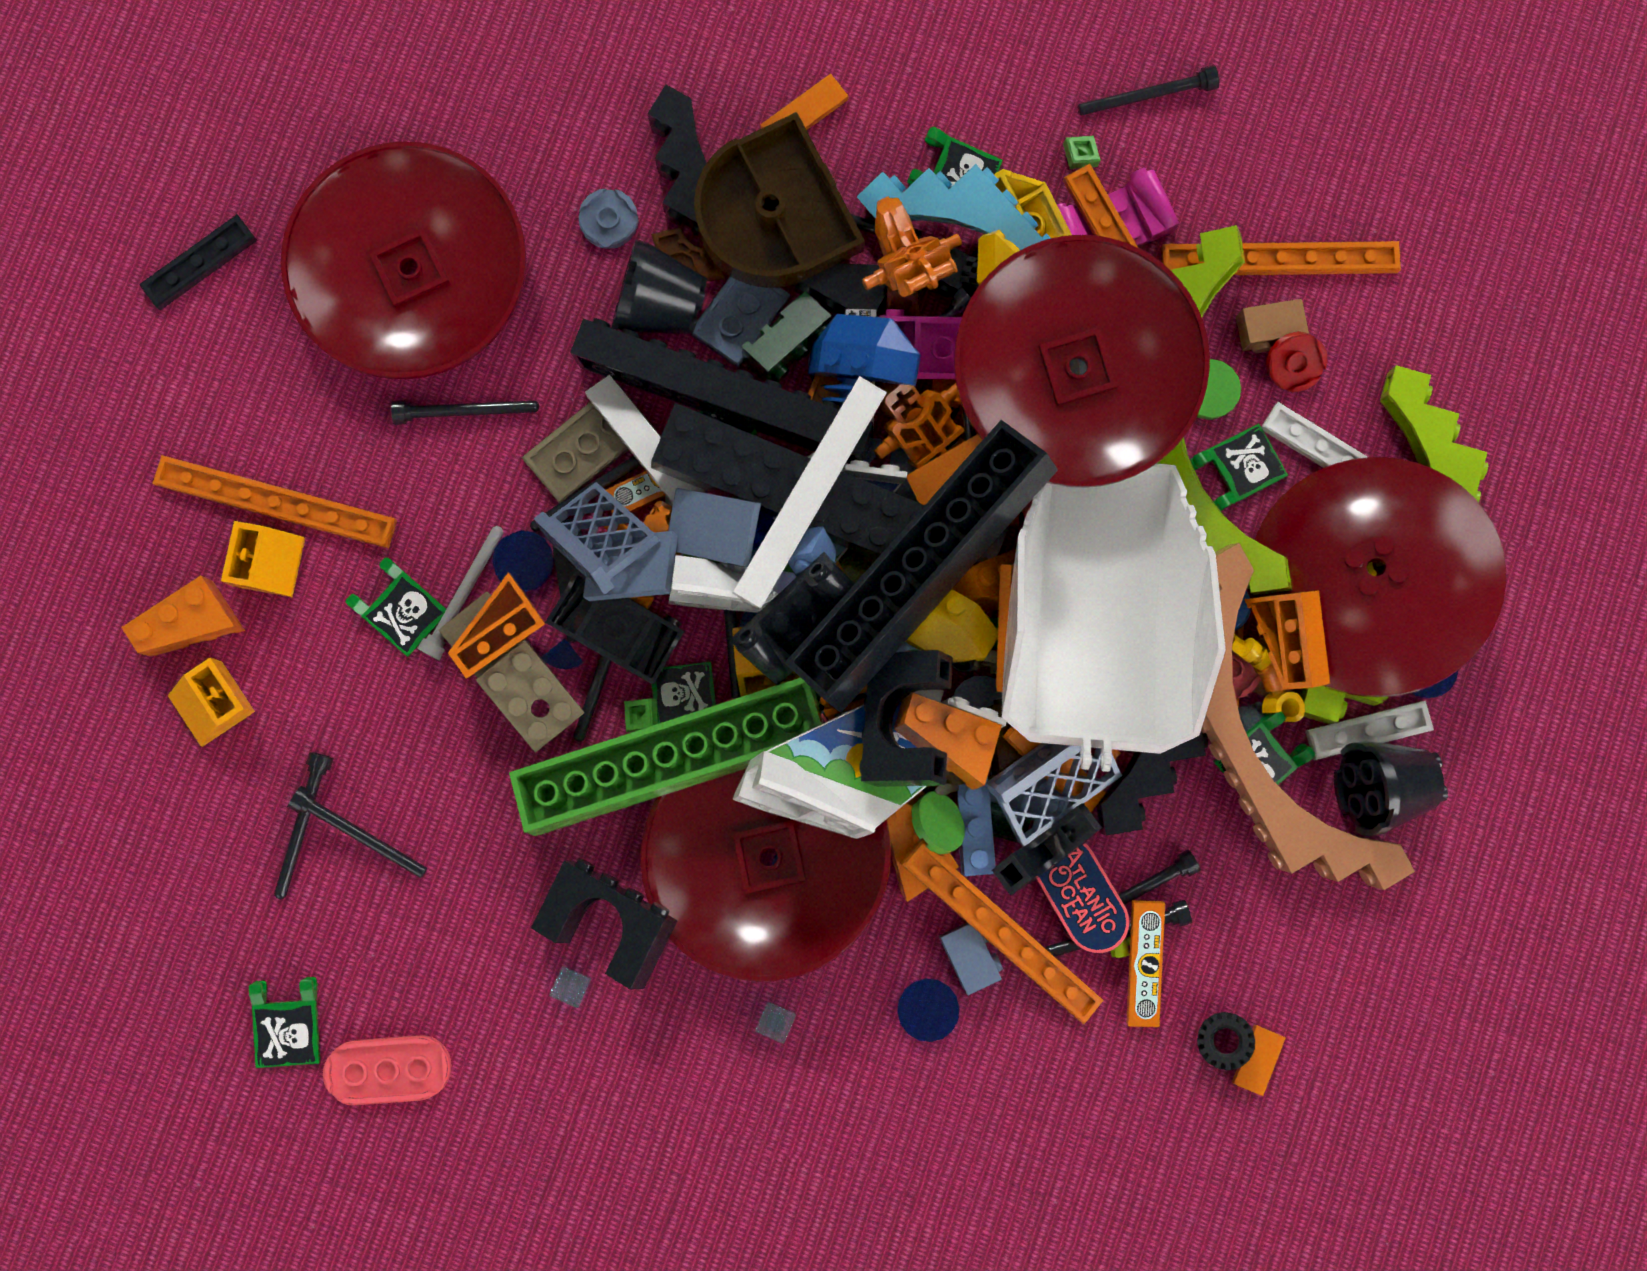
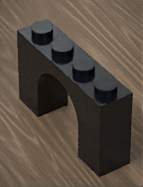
(883, 759)
(644, 925)

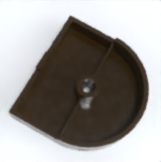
(778, 171)

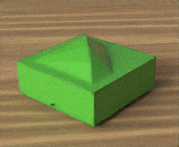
(1081, 151)
(640, 714)

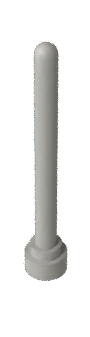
(434, 643)

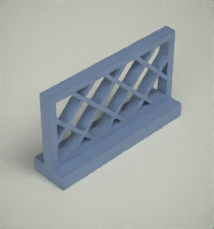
(579, 548)
(1032, 767)

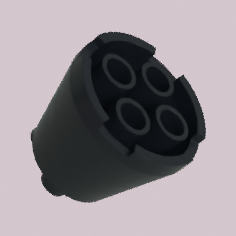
(658, 293)
(1387, 785)

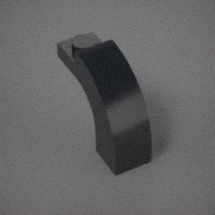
(1047, 849)

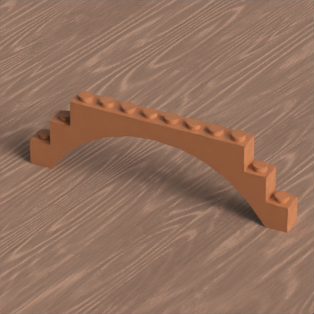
(1287, 829)

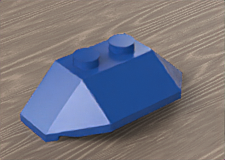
(865, 348)

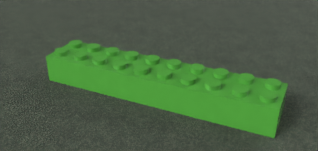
(661, 757)

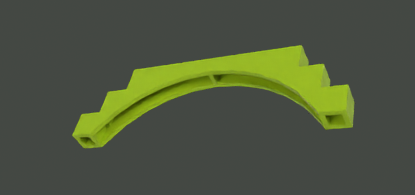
(1222, 257)
(1431, 440)

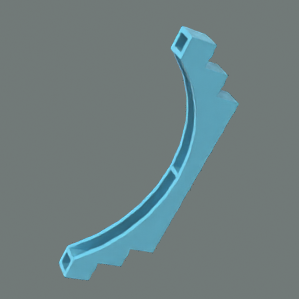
(970, 203)

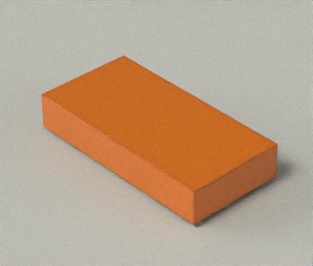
(1258, 1070)

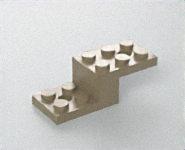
(517, 681)

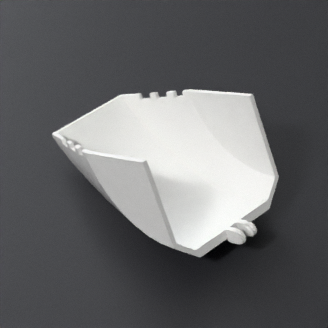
(1112, 618)

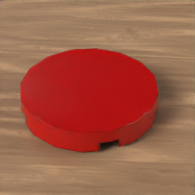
(1296, 361)

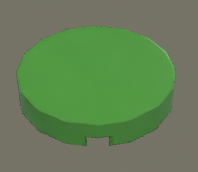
(1222, 391)
(938, 822)

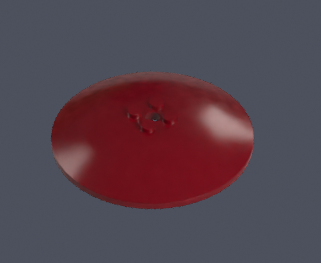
(373, 217)
(1096, 305)
(1439, 578)
(750, 917)

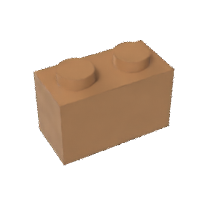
(1265, 324)

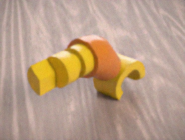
(1278, 699)

